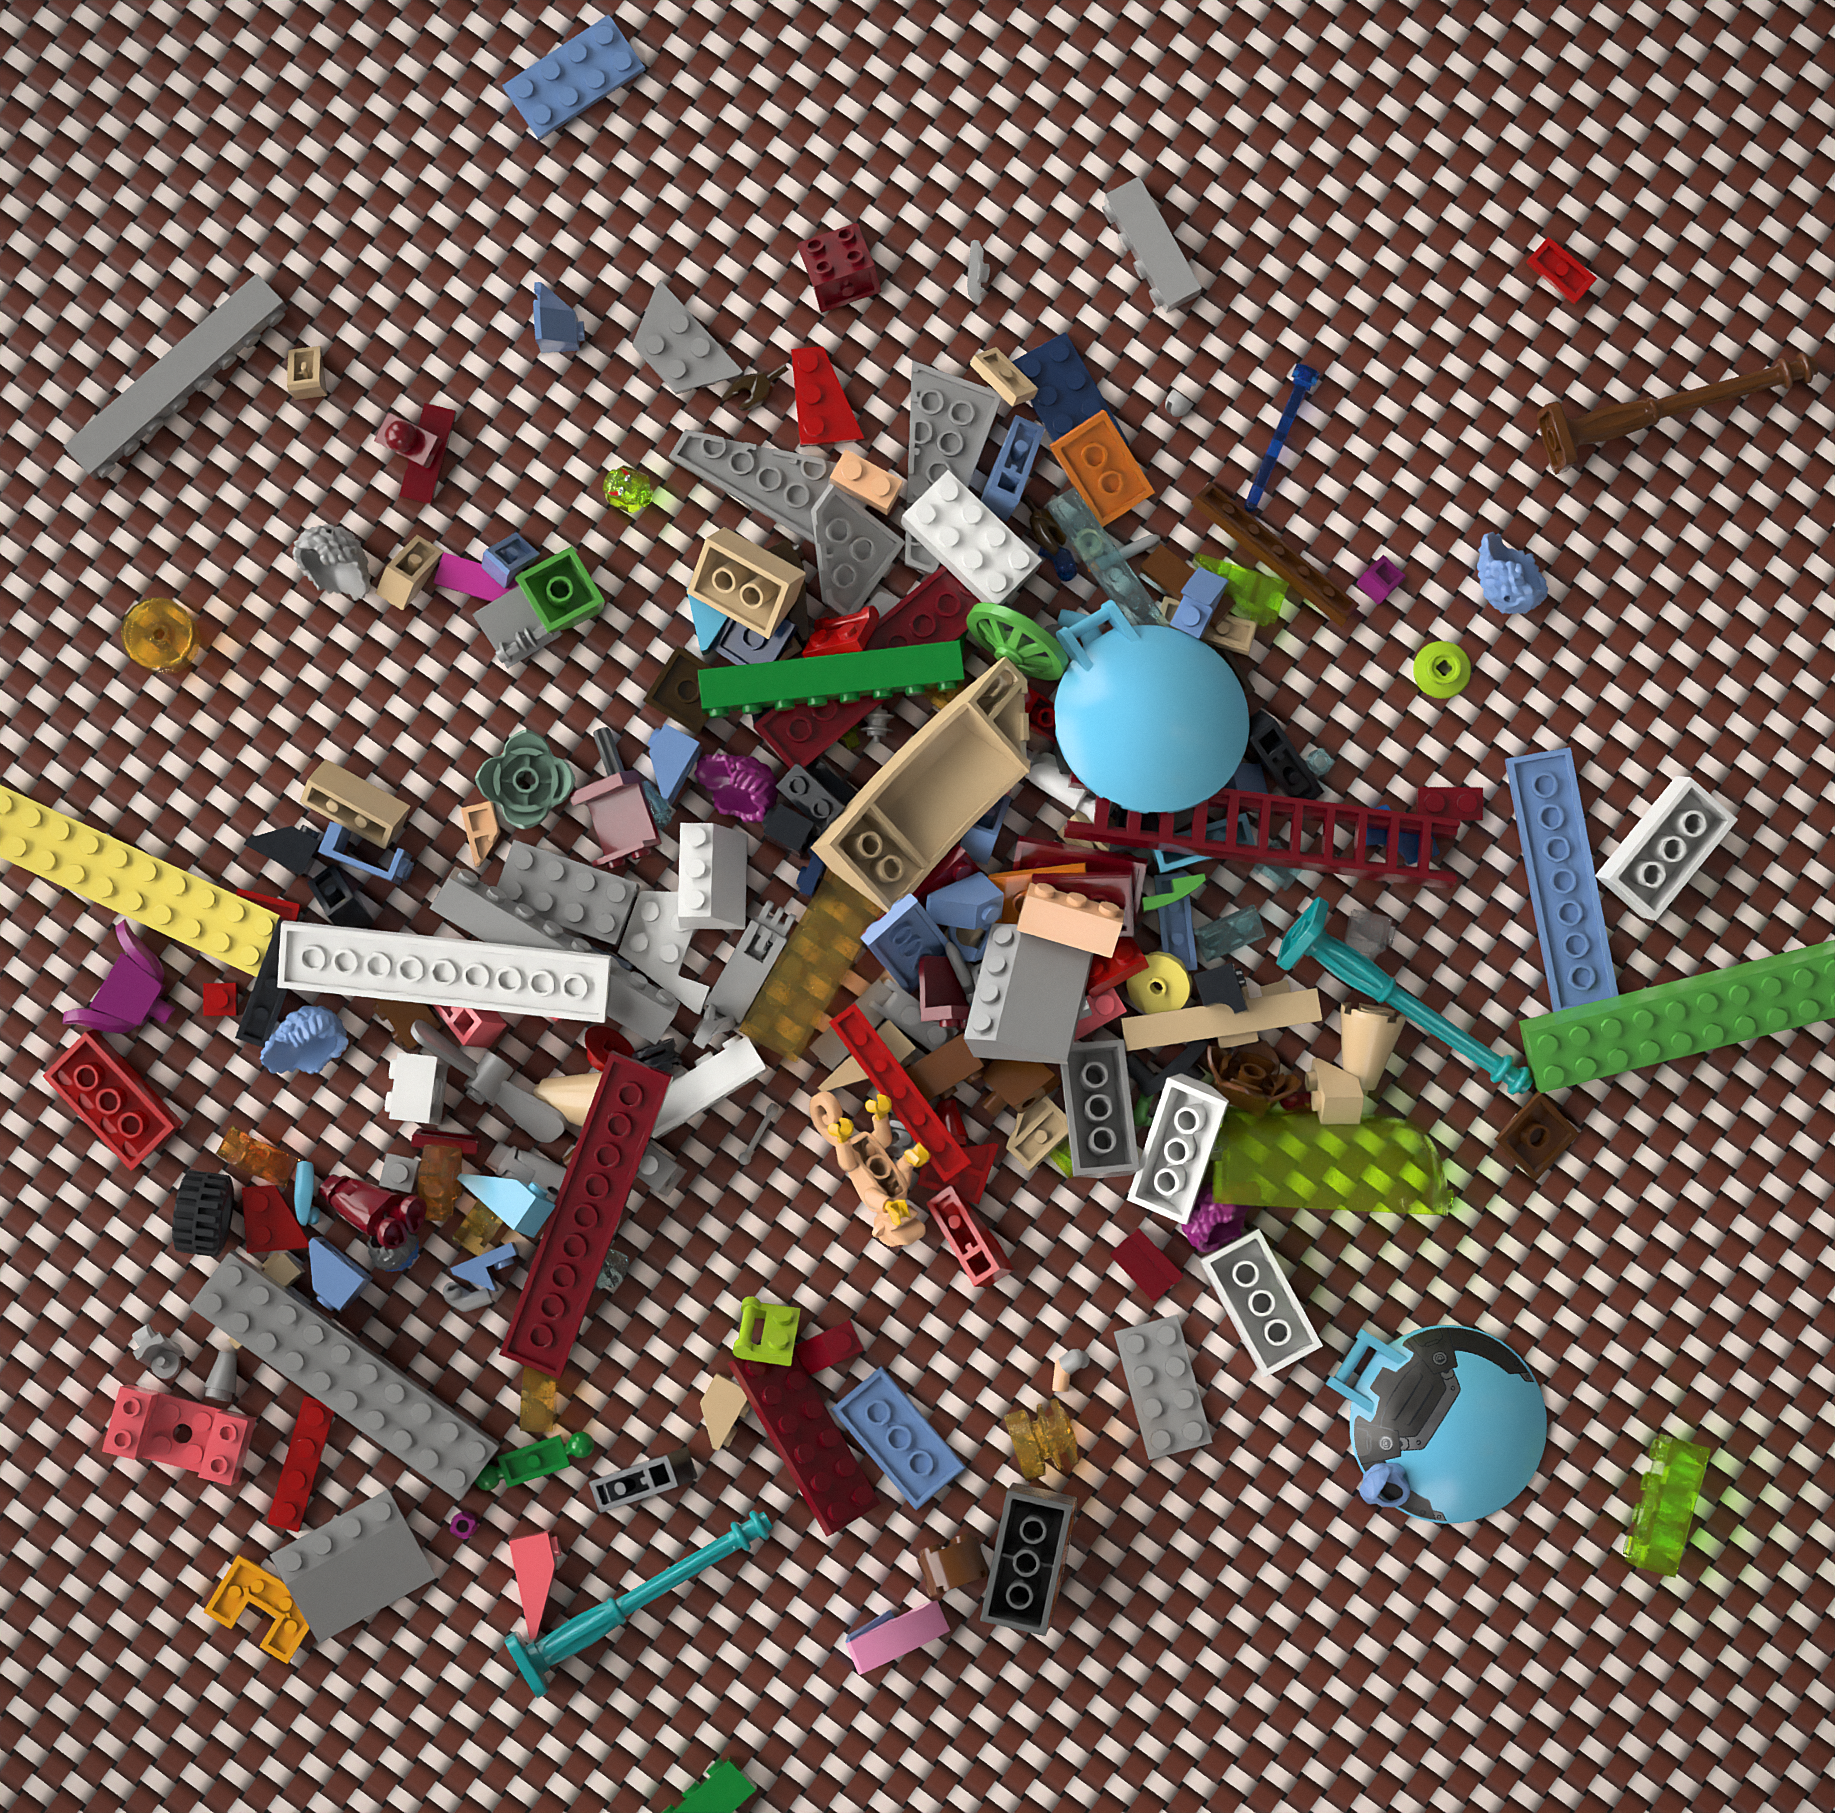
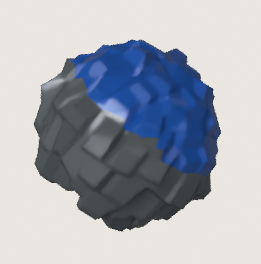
(393, 1259)

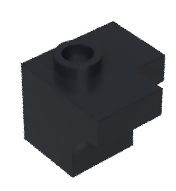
(1223, 986)

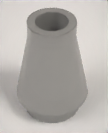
(222, 1378)

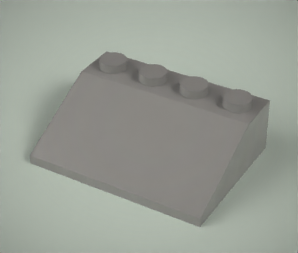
(1027, 998)
(353, 1566)

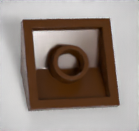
(1536, 1136)

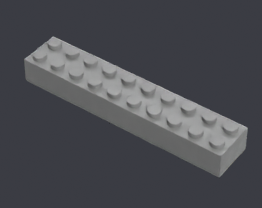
(344, 1374)

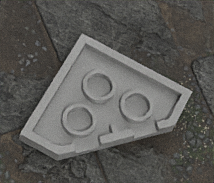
(850, 550)

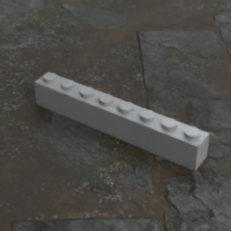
(176, 377)
(499, 920)

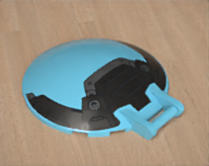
(1452, 1414)

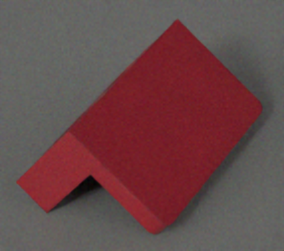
(1146, 1264)

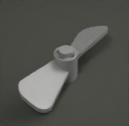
(489, 1082)

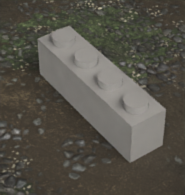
(1151, 244)

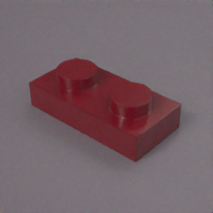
(1450, 802)

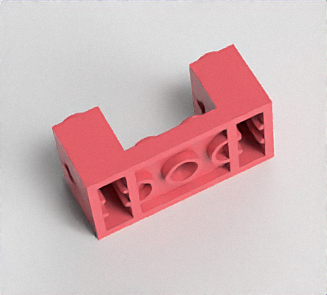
(146, 1425)

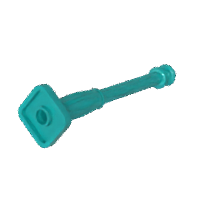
(1310, 938)
(600, 1620)

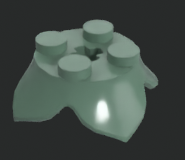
(500, 778)

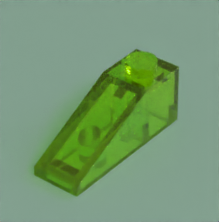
(1254, 592)

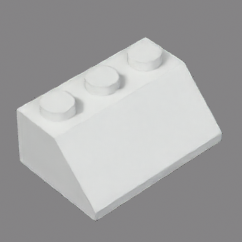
(712, 877)

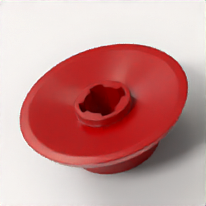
(601, 1041)

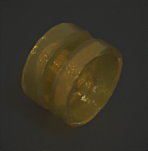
(142, 641)

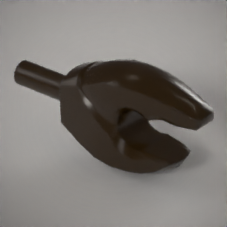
(757, 384)
(1045, 527)

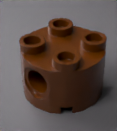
(952, 1565)

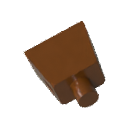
(1017, 1084)

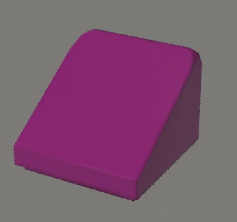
(1380, 579)

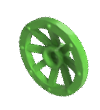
(1013, 645)

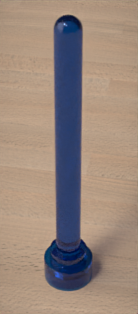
(1303, 379)

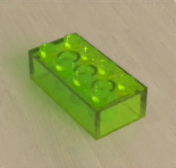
(1666, 1505)

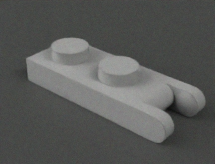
(905, 1013)

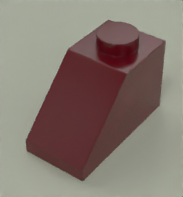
(828, 1347)

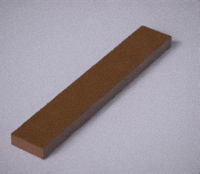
(1275, 554)

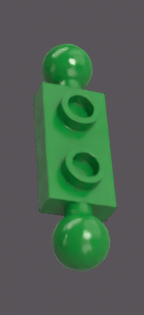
(535, 1460)

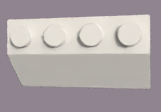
(709, 1083)
(1178, 1148)

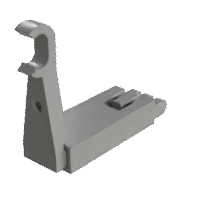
(744, 973)

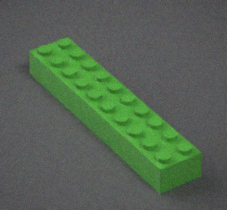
(1681, 1017)

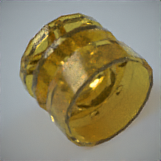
(1042, 1439)

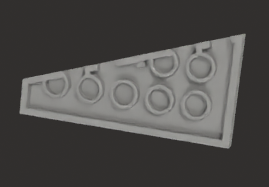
(946, 433)
(766, 479)

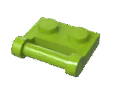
(777, 1336)

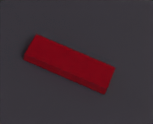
(420, 482)

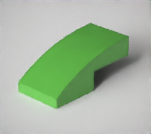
(1180, 888)

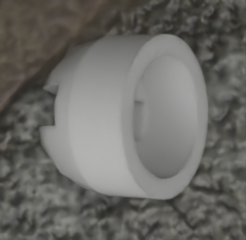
(1177, 404)

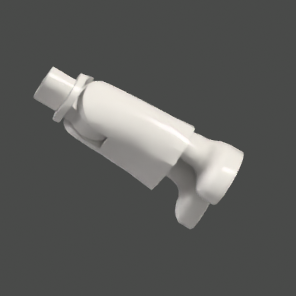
(1048, 778)

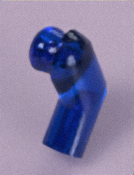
(1063, 562)

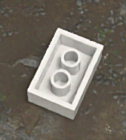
(417, 1088)

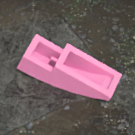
(897, 1636)

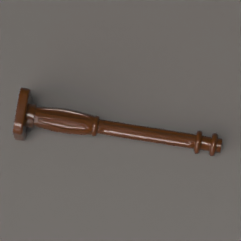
(1563, 435)

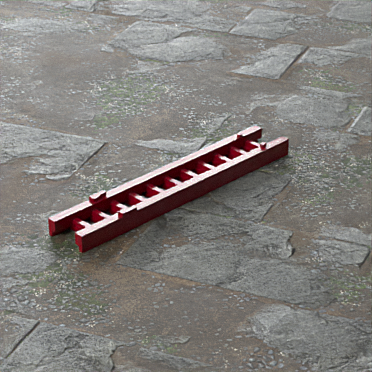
(1290, 807)

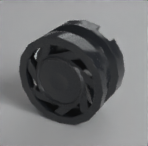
(661, 1060)

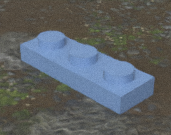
(1176, 923)

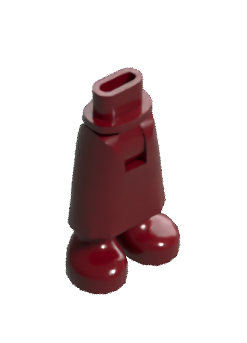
(375, 1209)

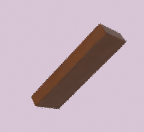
(1173, 574)

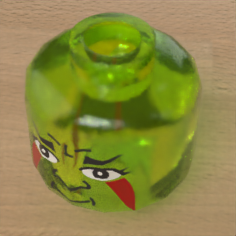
(627, 489)

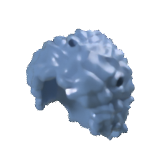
(1509, 577)
(305, 1041)

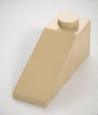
(850, 1070)

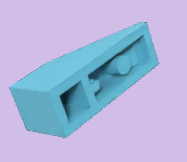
(516, 1203)

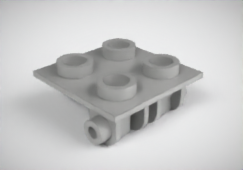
(513, 627)

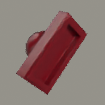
(408, 440)
(468, 1142)

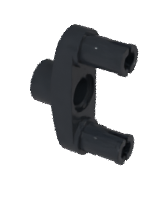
(1183, 1064)

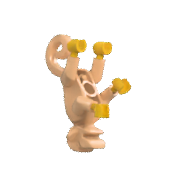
(874, 1175)

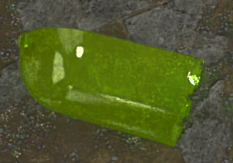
(1314, 1165)

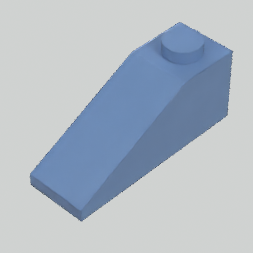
(1012, 467)

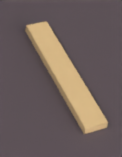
(1220, 1020)

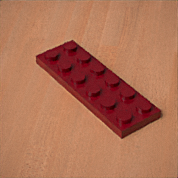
(807, 1441)

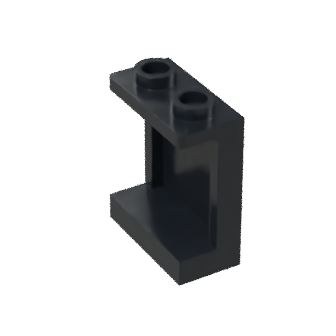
(817, 791)

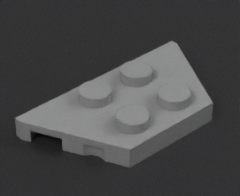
(680, 346)

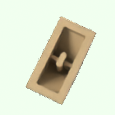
(306, 373)

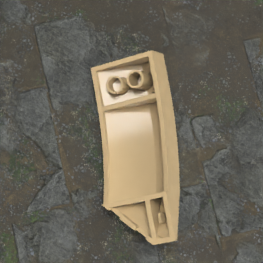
(932, 790)

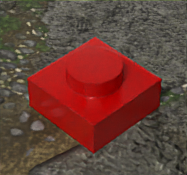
(220, 999)

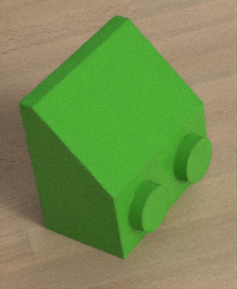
(561, 591)

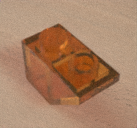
(257, 1156)

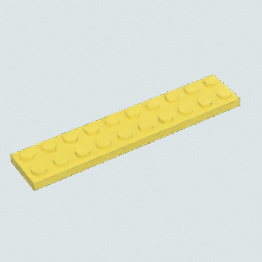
(134, 883)

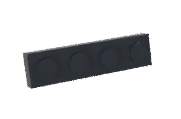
(265, 997)

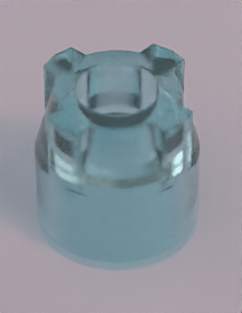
(1316, 771)

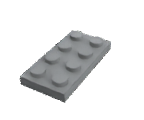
(1162, 1387)

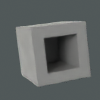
(400, 1173)

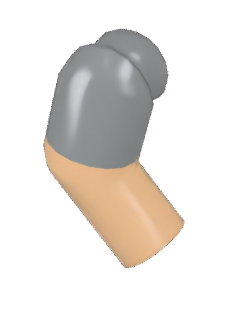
(1067, 1365)

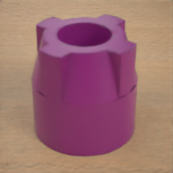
(472, 1521)

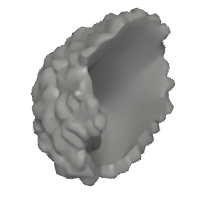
(333, 560)

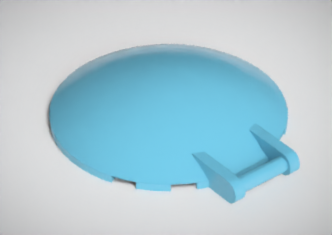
(1148, 714)

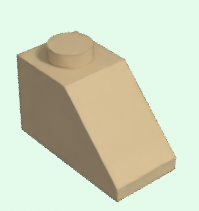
(408, 572)

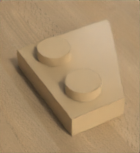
(1037, 1133)

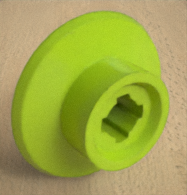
(1431, 680)

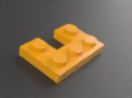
(253, 1583)

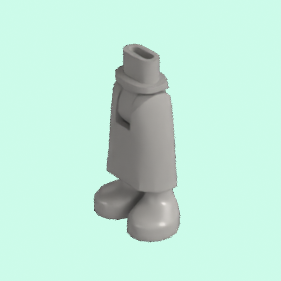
(527, 1168)

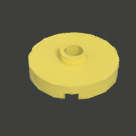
(1170, 974)

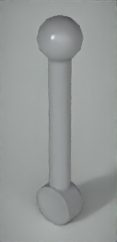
(745, 1158)

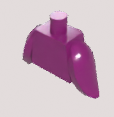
(129, 991)

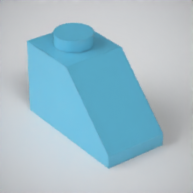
(707, 623)

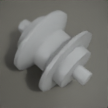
(877, 724)

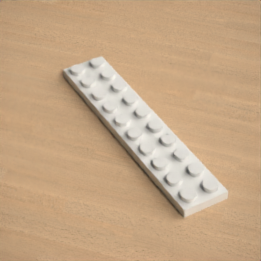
(444, 971)

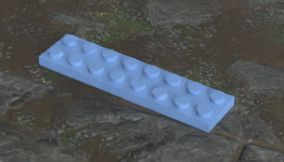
(1561, 878)

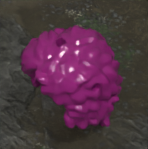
(738, 785)
(1213, 1223)

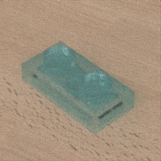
(1229, 933)

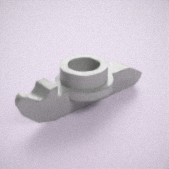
(977, 272)

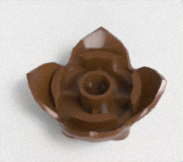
(1251, 1077)

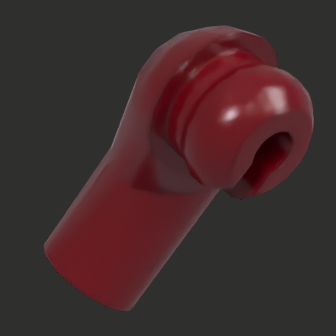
(1296, 1101)

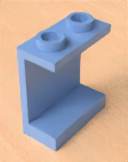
(335, 844)

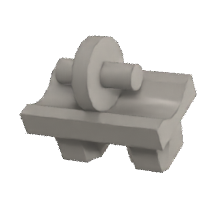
(158, 1352)

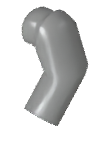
(465, 1300)

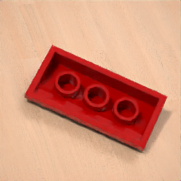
(112, 1099)

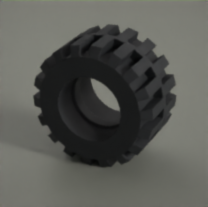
(203, 1213)

